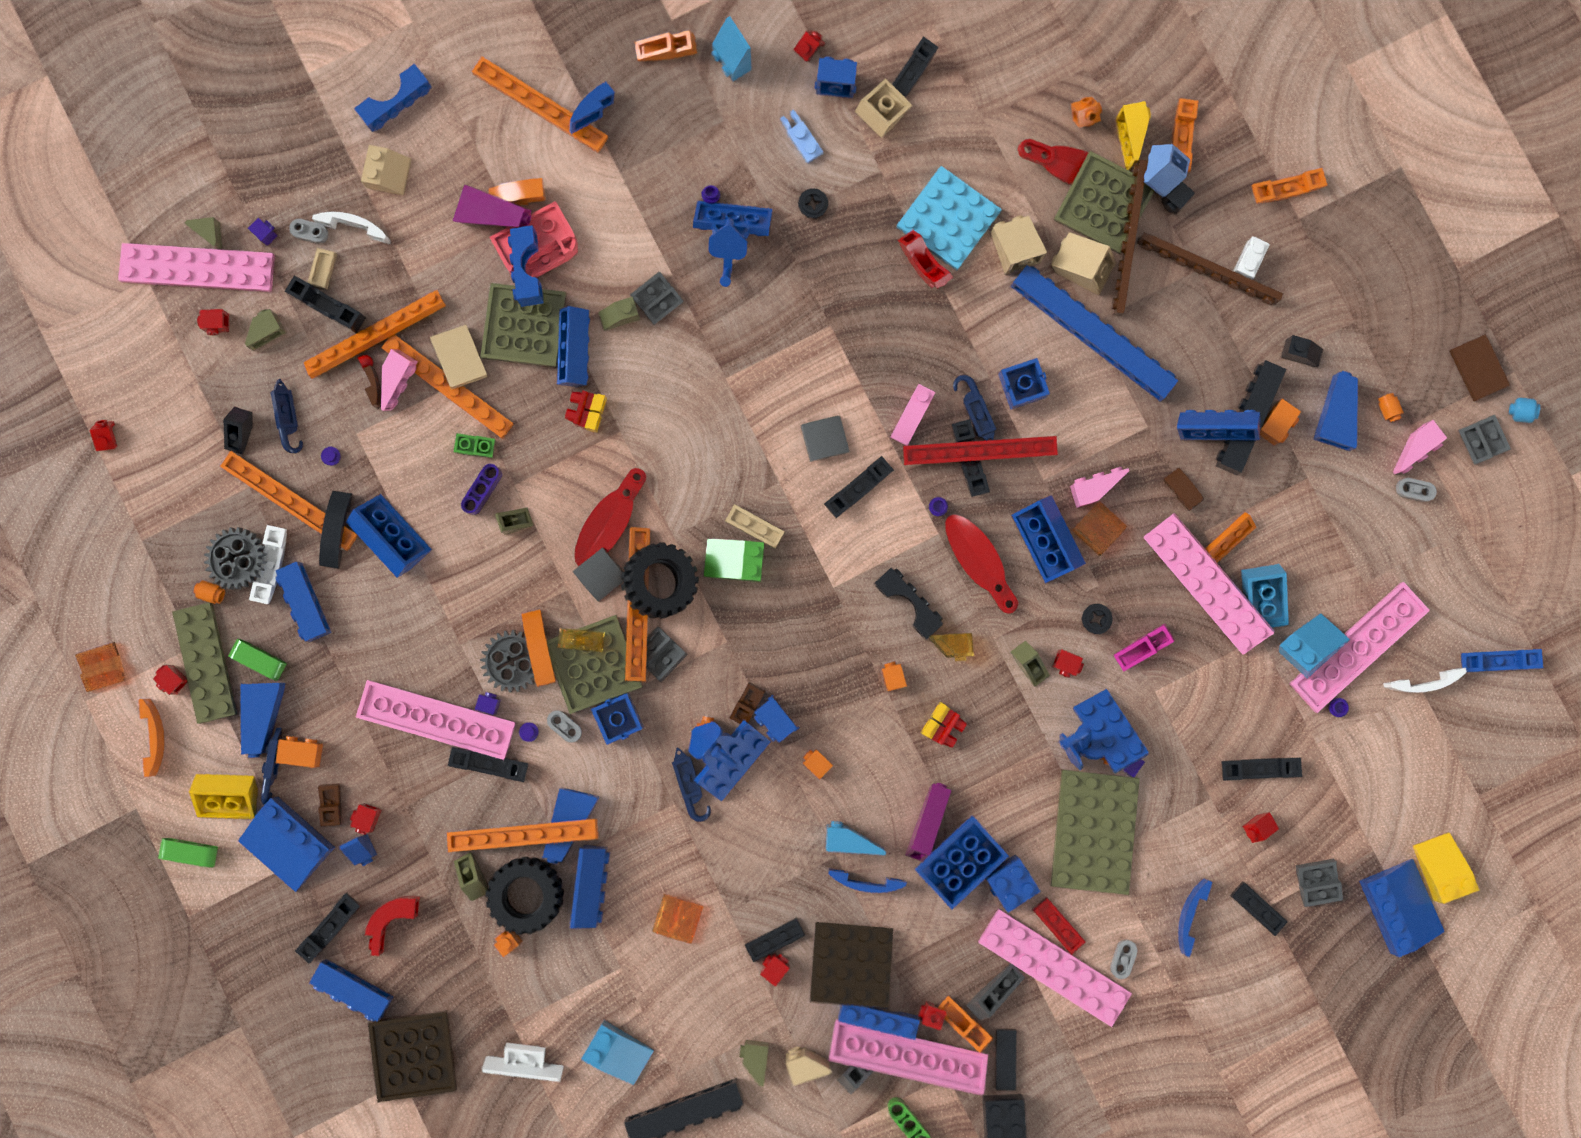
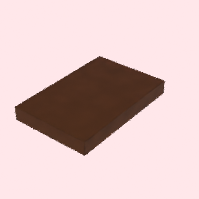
(1479, 367)

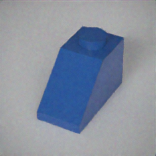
(359, 850)

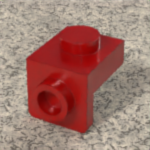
(809, 45)
(103, 435)
(931, 1016)

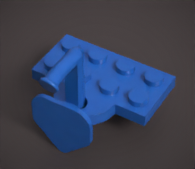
(730, 229)
(1106, 732)
(727, 759)

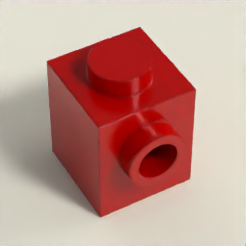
(213, 321)
(1067, 663)
(170, 679)
(365, 818)
(1260, 827)
(774, 968)

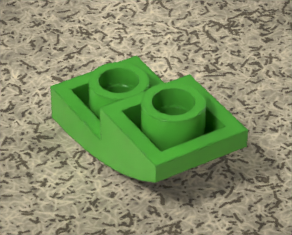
(474, 445)

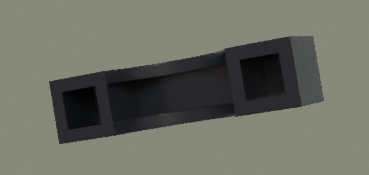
(325, 304)
(925, 621)

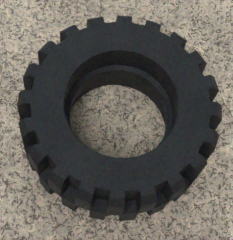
(679, 566)
(506, 914)

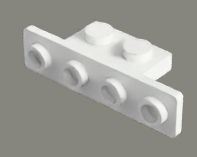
(523, 1062)

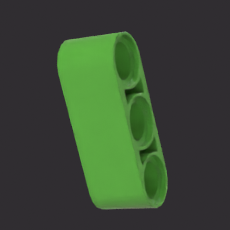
(257, 659)
(188, 852)
(904, 1115)

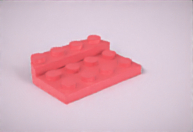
(555, 242)

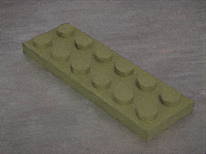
(204, 663)

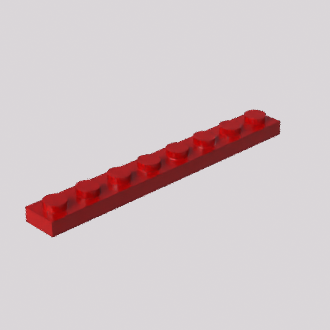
(980, 450)

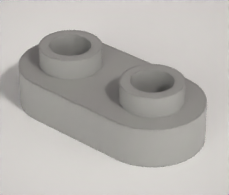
(307, 231)
(1415, 489)
(564, 726)
(1123, 958)

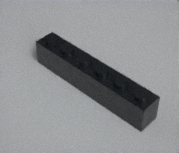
(1259, 398)
(685, 1111)

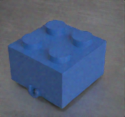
(836, 77)
(1024, 383)
(617, 718)
(775, 720)
(1012, 883)

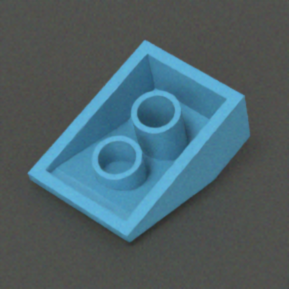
(732, 50)
(1267, 592)
(1313, 645)
(845, 839)
(617, 1053)

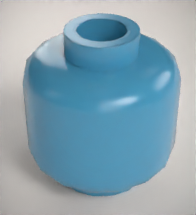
(1524, 410)

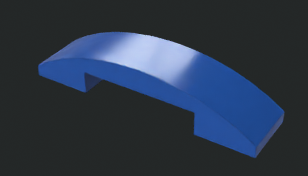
(1502, 660)
(891, 884)
(1200, 891)

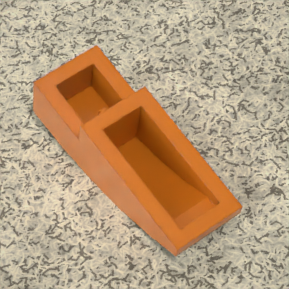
(666, 46)
(521, 191)
(965, 1024)

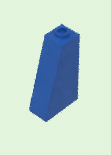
(1339, 414)
(258, 715)
(569, 806)

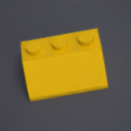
(224, 796)

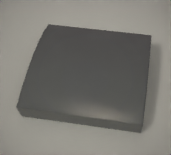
(656, 298)
(825, 438)
(1484, 439)
(599, 574)
(662, 654)
(1319, 882)

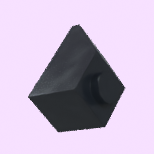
(1177, 198)
(1302, 351)
(237, 429)

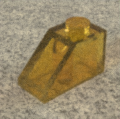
(580, 640)
(954, 645)

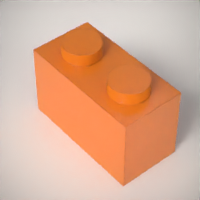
(1279, 421)
(299, 753)

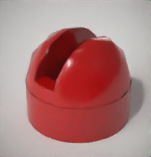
(365, 361)

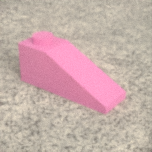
(912, 414)

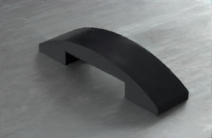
(915, 66)
(972, 470)
(859, 487)
(333, 529)
(486, 764)
(1261, 768)
(328, 928)

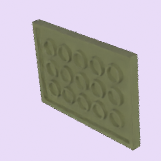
(1095, 832)

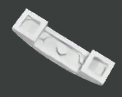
(331, 219)
(275, 544)
(1447, 678)

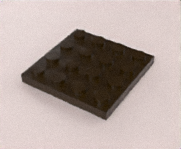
(851, 965)
(412, 1056)

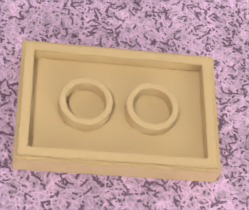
(458, 357)

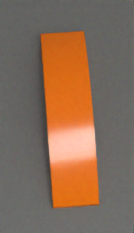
(1184, 127)
(1289, 187)
(538, 648)
(156, 737)

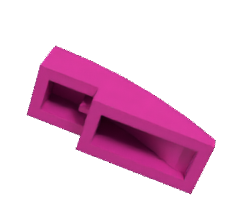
(1144, 647)

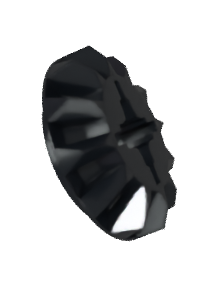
(819, 197)
(1105, 621)

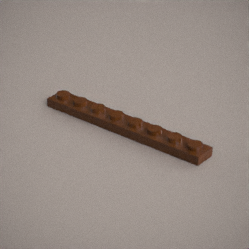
(1130, 230)
(1204, 266)

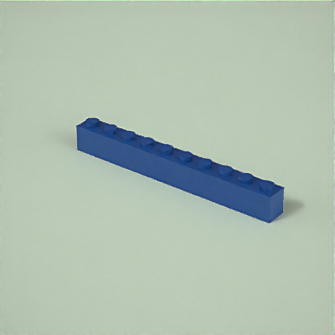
(1094, 333)

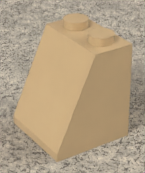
(1017, 244)
(1084, 262)

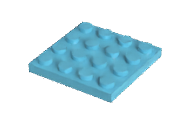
(949, 217)

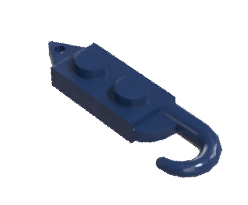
(977, 409)
(285, 415)
(270, 767)
(689, 788)

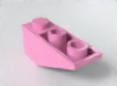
(395, 373)
(1420, 442)
(1092, 490)

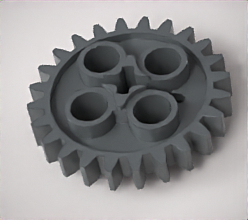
(230, 543)
(504, 645)

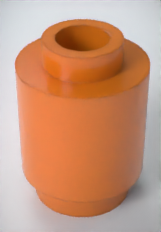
(1390, 407)
(209, 592)

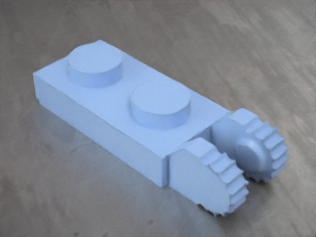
(802, 138)

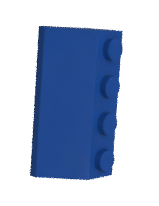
(1219, 425)
(388, 535)
(1048, 539)
(589, 886)

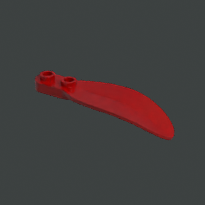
(1059, 161)
(608, 518)
(979, 560)

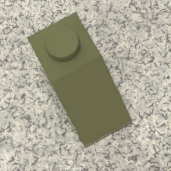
(619, 314)
(263, 329)
(1030, 663)
(470, 877)
(755, 1059)

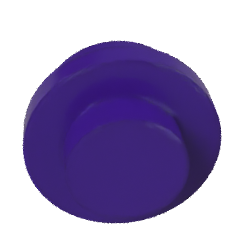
(710, 194)
(330, 456)
(938, 506)
(1338, 707)
(528, 732)

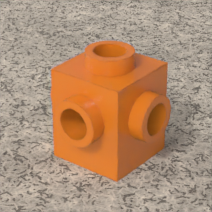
(1086, 112)

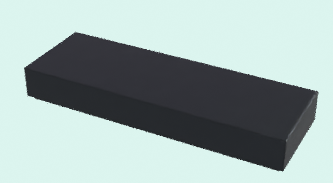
(1258, 908)
(774, 939)
(1006, 1059)

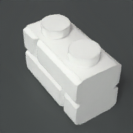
(1251, 257)

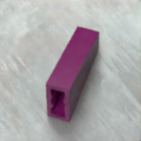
(486, 209)
(928, 822)

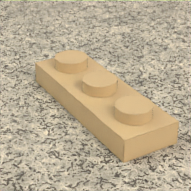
(754, 526)

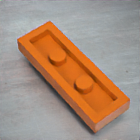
(1231, 537)

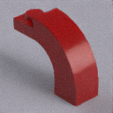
(923, 261)
(397, 908)

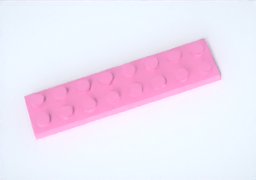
(196, 267)
(1208, 584)
(1367, 642)
(436, 719)
(1054, 967)
(909, 1058)

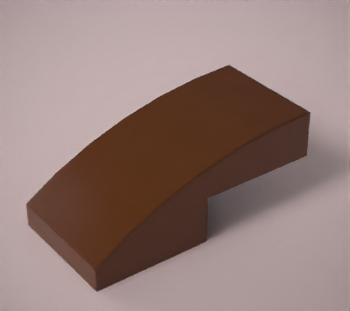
(373, 391)
(1184, 489)
(747, 703)
(329, 805)

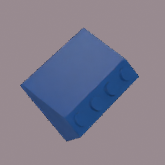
(285, 843)
(961, 862)
(1402, 908)

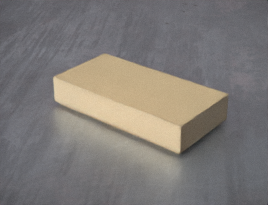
(322, 268)

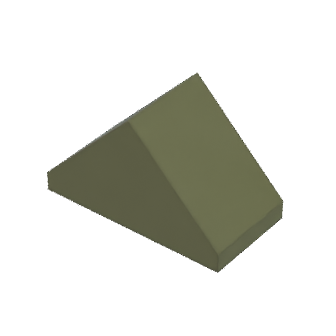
(208, 229)
(514, 520)

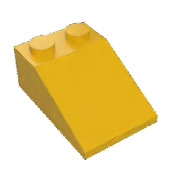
(1132, 128)
(1445, 869)

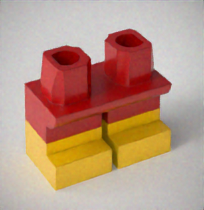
(586, 402)
(939, 733)

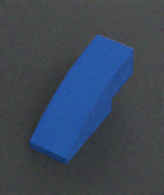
(591, 107)

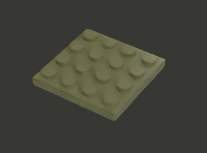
(1099, 201)
(520, 332)
(590, 675)

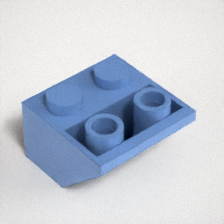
(1165, 168)

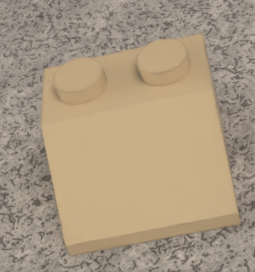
(883, 107)
(385, 170)
(806, 1065)

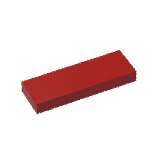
(1059, 925)

